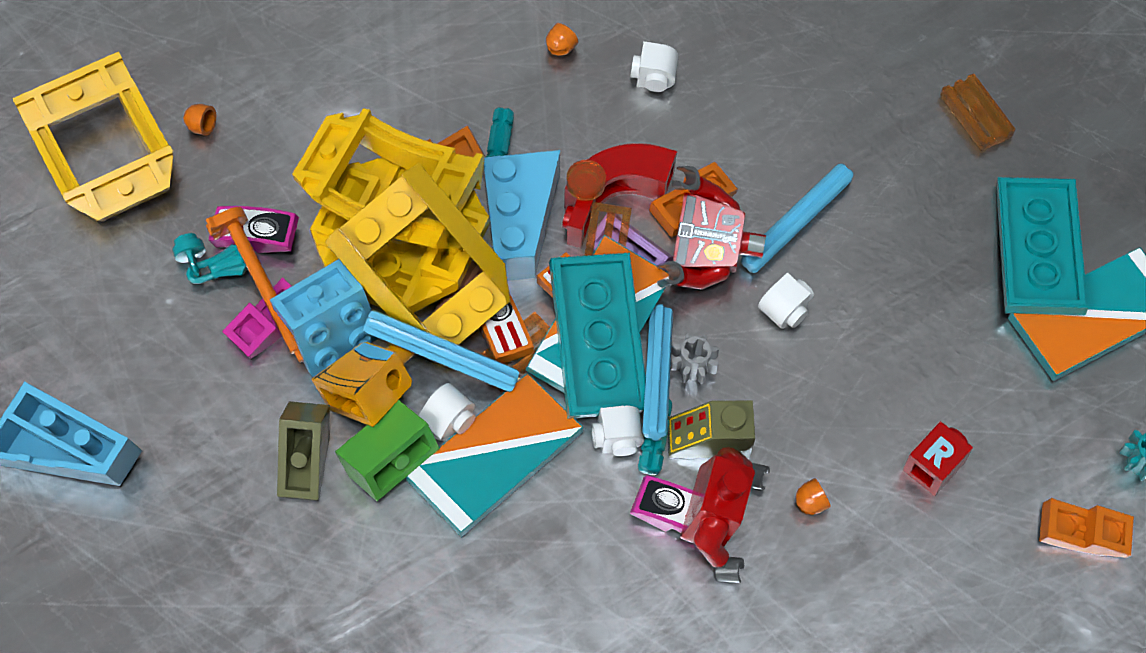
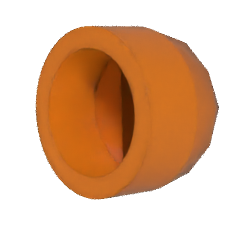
(561, 40)
(200, 119)
(812, 498)

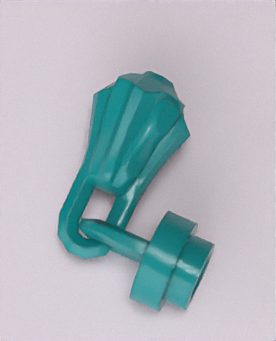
(226, 263)

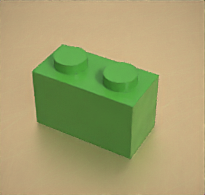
(388, 451)

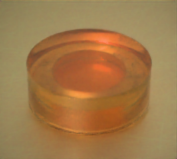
(586, 180)

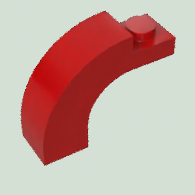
(629, 170)

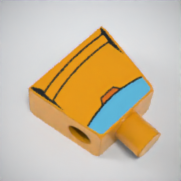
(365, 382)

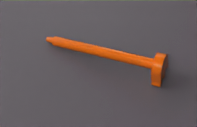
(231, 222)

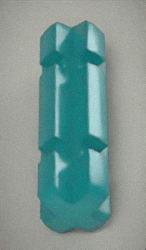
(500, 132)
(652, 458)

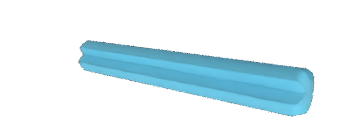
(800, 215)
(441, 351)
(658, 373)

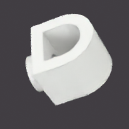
(655, 67)
(787, 301)
(448, 412)
(618, 430)

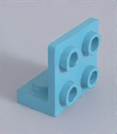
(325, 315)

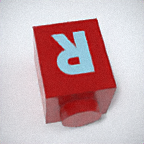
(938, 458)

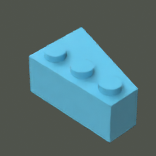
(519, 205)
(59, 440)

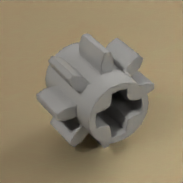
(697, 368)

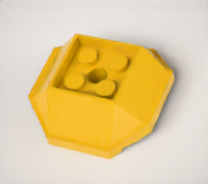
(412, 270)

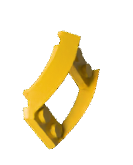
(77, 94)
(337, 143)
(388, 217)

